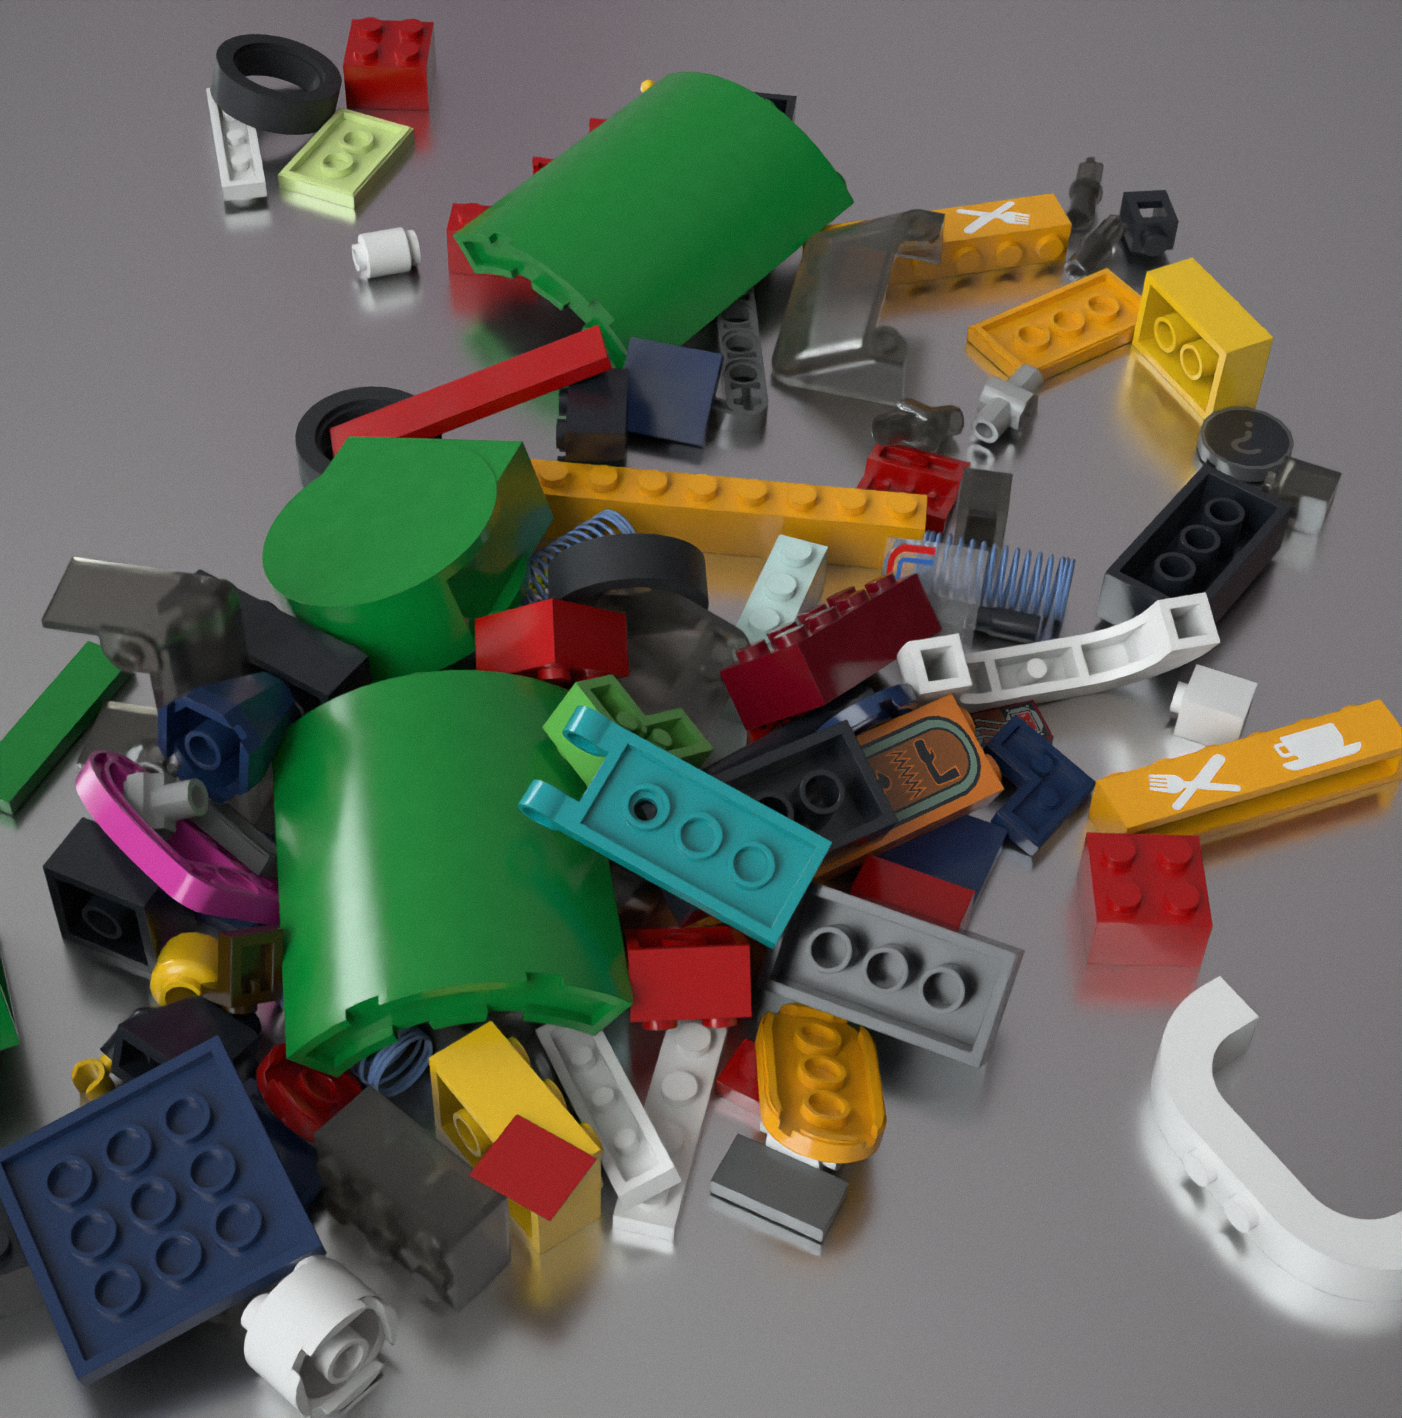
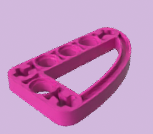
(201, 880)

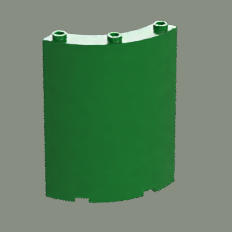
(662, 211)
(421, 880)

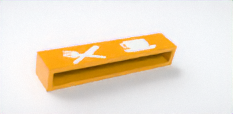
(991, 238)
(1254, 776)

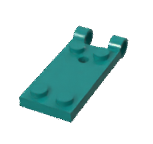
(702, 843)

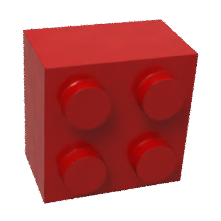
(389, 64)
(553, 642)
(1144, 899)
(688, 975)

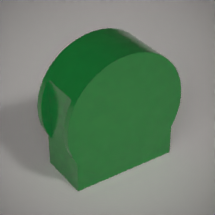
(409, 546)

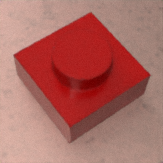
(739, 1078)

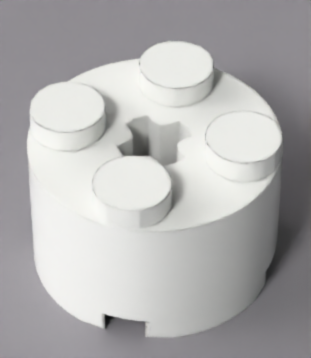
(318, 1335)

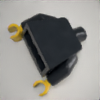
(162, 1033)

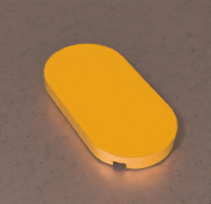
(819, 1085)

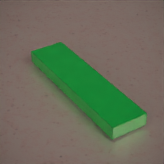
(55, 723)

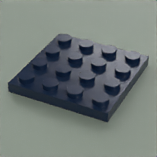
(153, 1210)

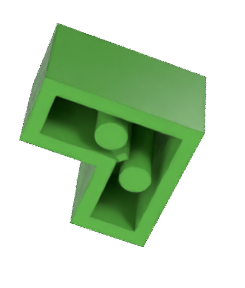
(668, 729)

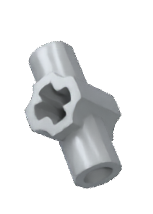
(1007, 403)
(164, 801)

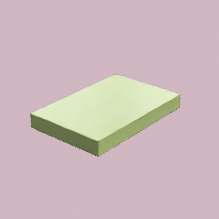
(346, 158)

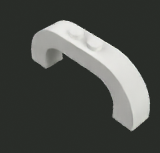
(1062, 668)
(1250, 1182)

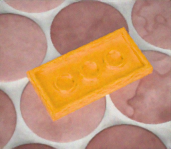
(1061, 326)

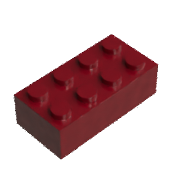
(829, 649)

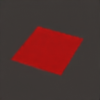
(533, 1167)

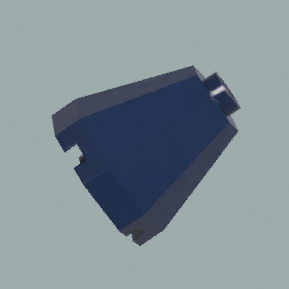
(227, 732)

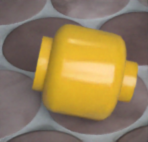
(184, 966)

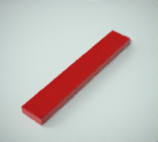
(485, 391)

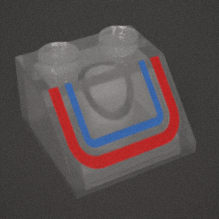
(950, 578)

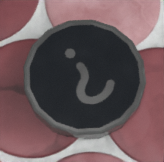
(1244, 442)

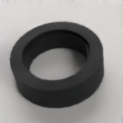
(269, 108)
(313, 430)
(628, 561)

